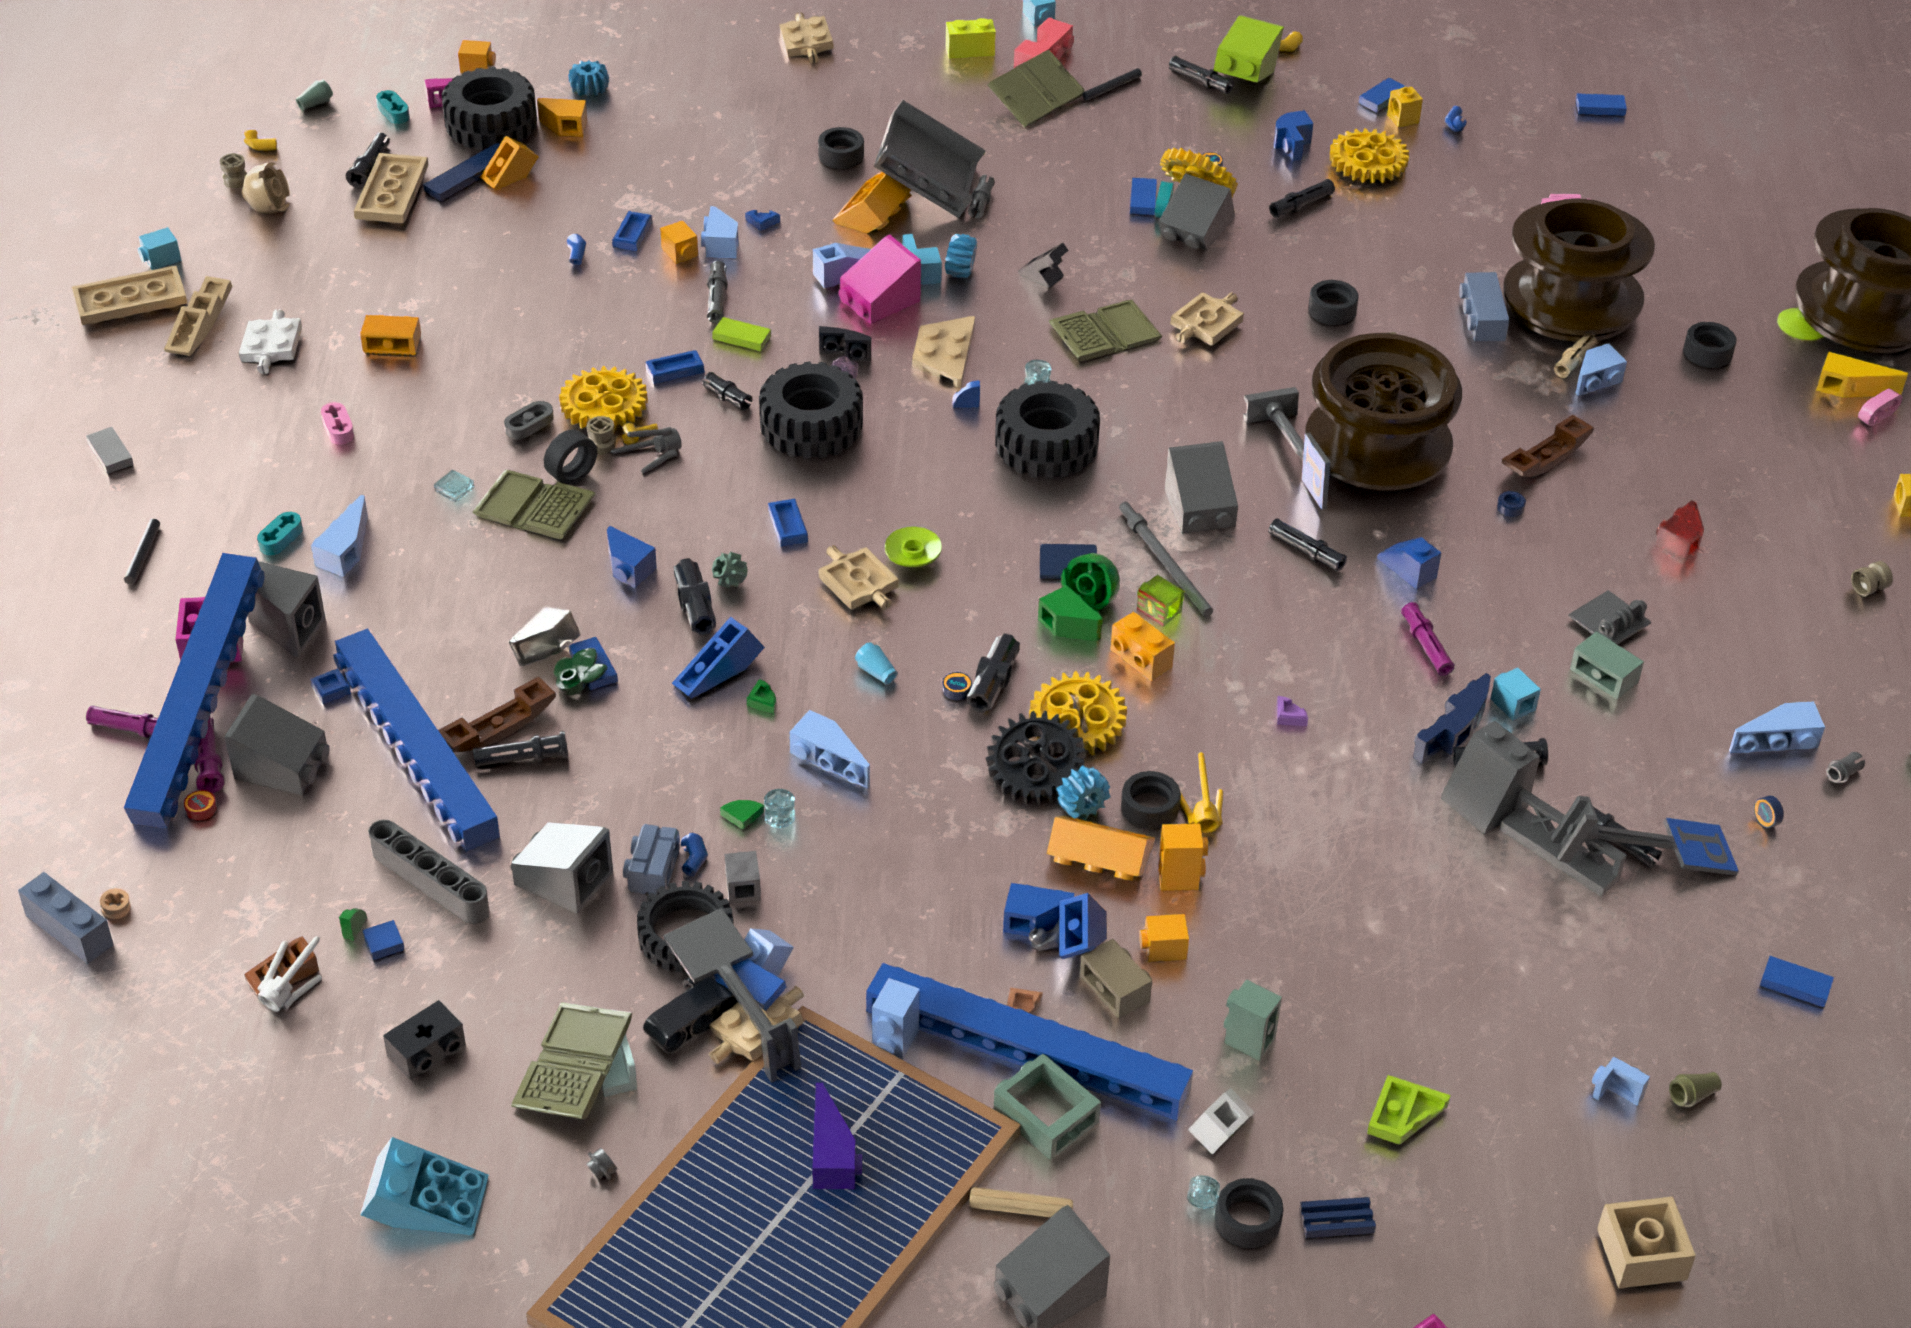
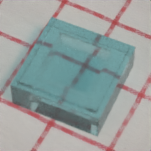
(454, 485)

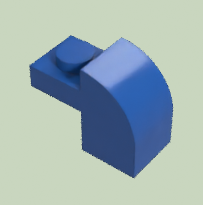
(1292, 133)

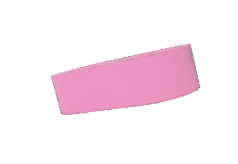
(1880, 407)
(333, 425)

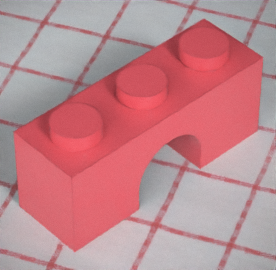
(1051, 36)

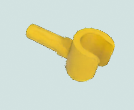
(629, 427)

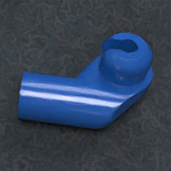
(1453, 119)

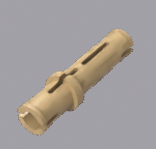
(1567, 364)

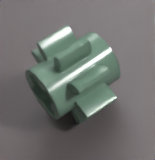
(729, 569)

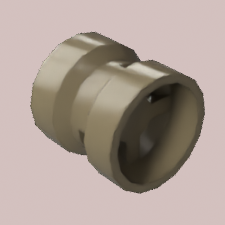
(233, 169)
(601, 431)
(1871, 578)

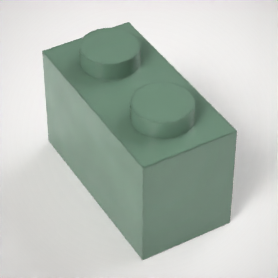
(1606, 665)
(1252, 1019)

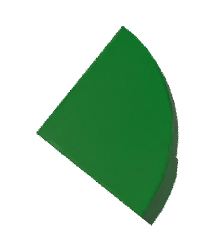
(762, 697)
(742, 812)
(352, 922)

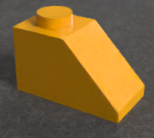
(509, 164)

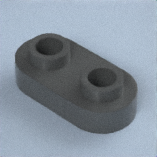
(528, 419)

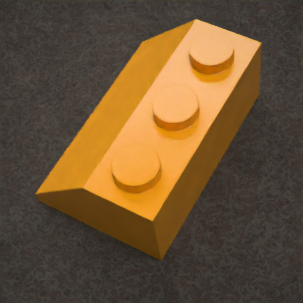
(873, 204)
(1099, 847)

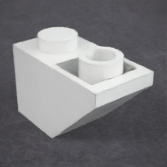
(1221, 1120)

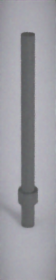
(1139, 525)

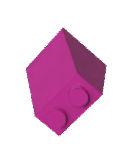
(882, 281)

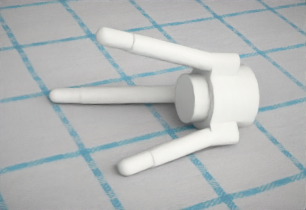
(276, 992)

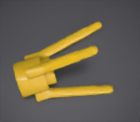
(1204, 812)

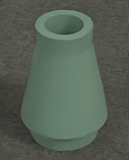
(314, 95)

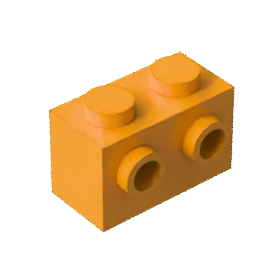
(1142, 646)
(1181, 857)

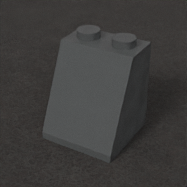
(1197, 212)
(1201, 487)
(288, 607)
(275, 747)
(1490, 777)
(565, 864)
(1054, 1272)

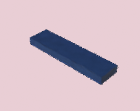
(460, 175)

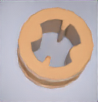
(116, 896)

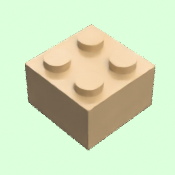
(1646, 1242)

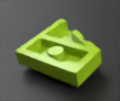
(1404, 1109)

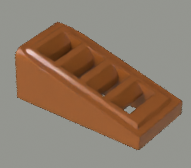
(290, 955)

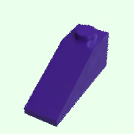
(833, 1146)

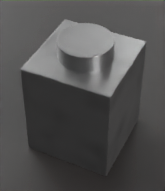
(742, 877)

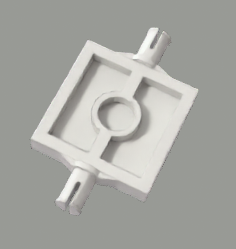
(270, 340)

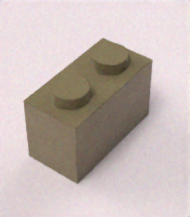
(1116, 978)

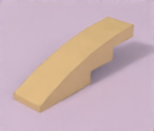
(198, 317)

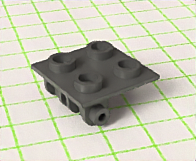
(1612, 617)

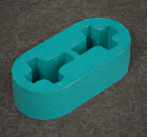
(392, 107)
(1164, 196)
(279, 533)

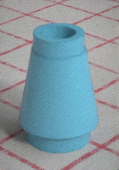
(874, 661)

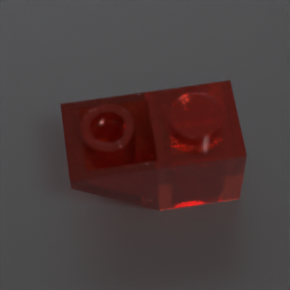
(1681, 533)

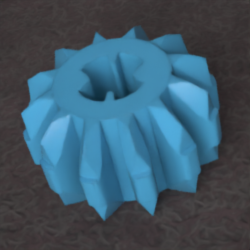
(588, 78)
(960, 255)
(1083, 792)

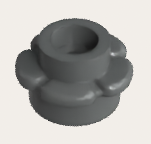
(601, 1164)

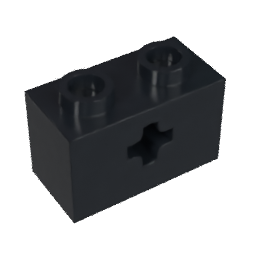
(424, 1040)

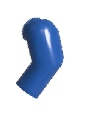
(577, 246)
(697, 851)

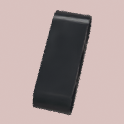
(688, 1015)

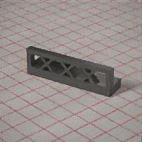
(1536, 831)

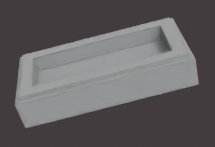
(109, 450)

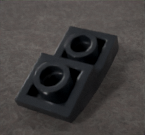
(844, 341)

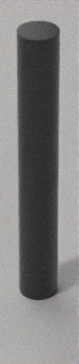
(1112, 84)
(142, 551)

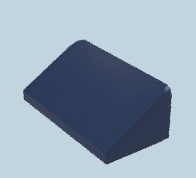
(1056, 557)

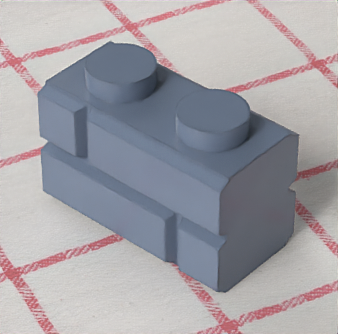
(652, 859)

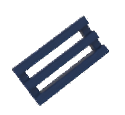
(1336, 1212)

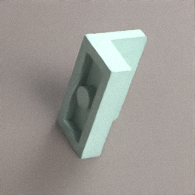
(622, 1072)

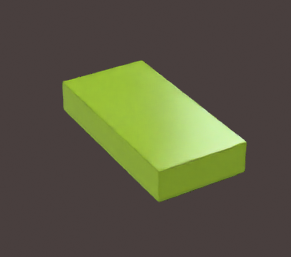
(741, 334)

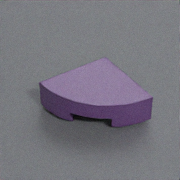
(1290, 713)

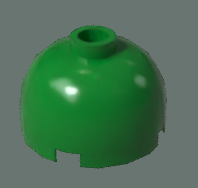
(1093, 579)

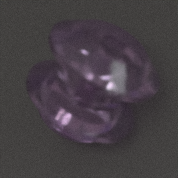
(845, 364)

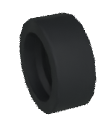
(841, 157)
(1331, 313)
(1712, 333)
(559, 450)
(1155, 783)
(1249, 1235)

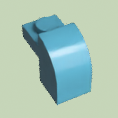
(930, 261)

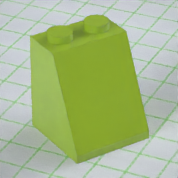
(1249, 49)

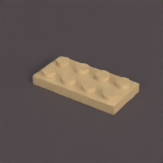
(391, 188)
(129, 295)

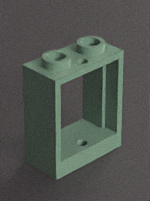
(1065, 1130)

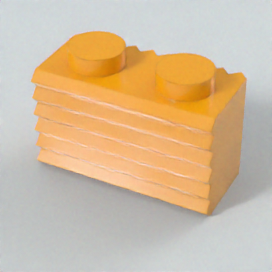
(390, 334)

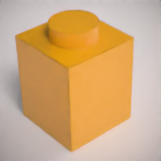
(475, 55)
(679, 242)
(1165, 938)

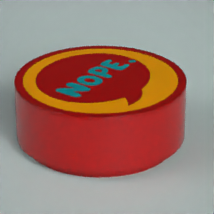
(200, 805)

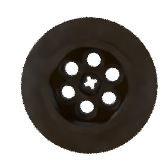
(1577, 269)
(1864, 282)
(1384, 410)

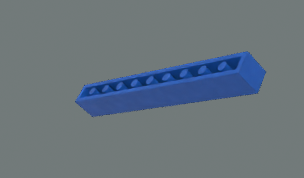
(194, 691)
(416, 741)
(1023, 1037)

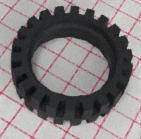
(669, 901)

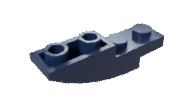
(1457, 724)

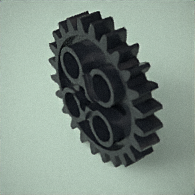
(1017, 775)

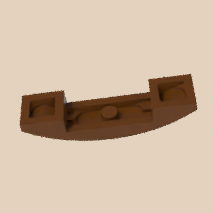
(1552, 451)
(501, 722)

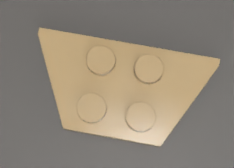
(944, 348)

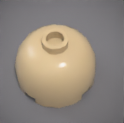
(266, 189)

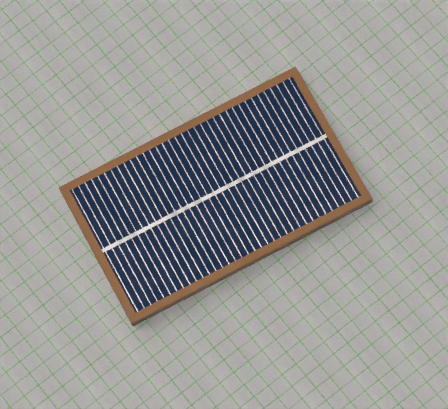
(732, 1212)

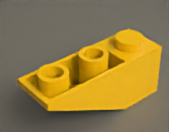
(1858, 378)

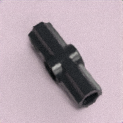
(694, 596)
(993, 673)

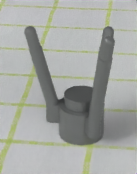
(665, 441)

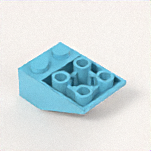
(423, 1191)

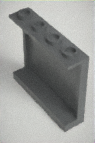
(929, 158)

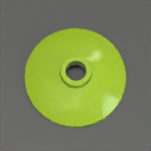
(1794, 324)
(913, 546)

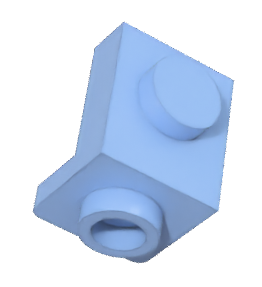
(1620, 1079)

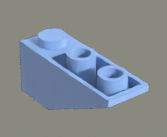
(835, 260)
(342, 542)
(1783, 728)
(827, 746)

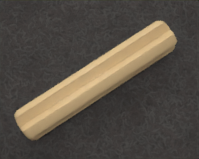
(1016, 1202)

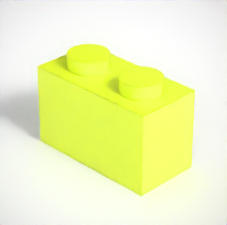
(970, 38)

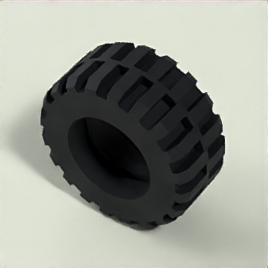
(488, 106)
(811, 410)
(1047, 452)

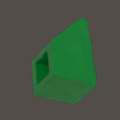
(1069, 615)

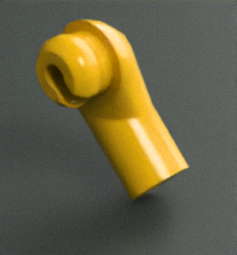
(1291, 42)
(258, 144)

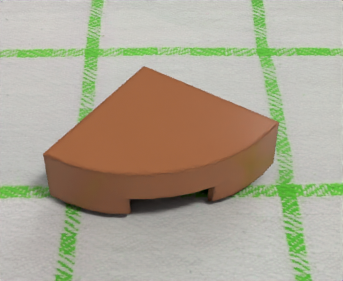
(1024, 999)

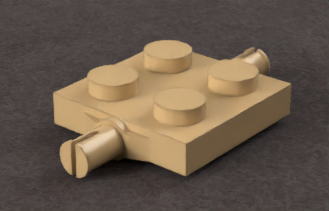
(806, 36)
(1207, 318)
(858, 578)
(742, 1036)

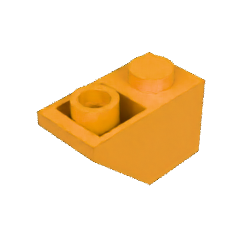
(563, 116)

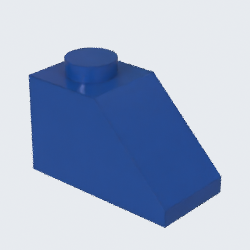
(630, 557)
(1413, 561)
(1081, 925)

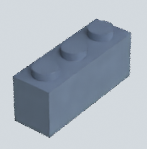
(1484, 306)
(66, 917)

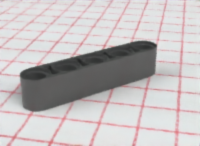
(429, 871)

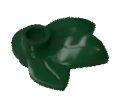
(576, 671)

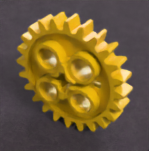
(1369, 155)
(1179, 162)
(603, 394)
(1096, 704)

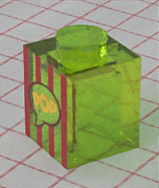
(1160, 600)

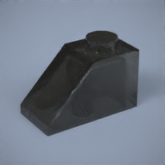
(544, 636)

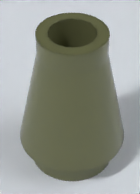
(1692, 1088)

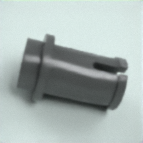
(1840, 770)

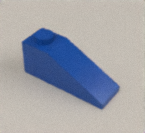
(721, 658)

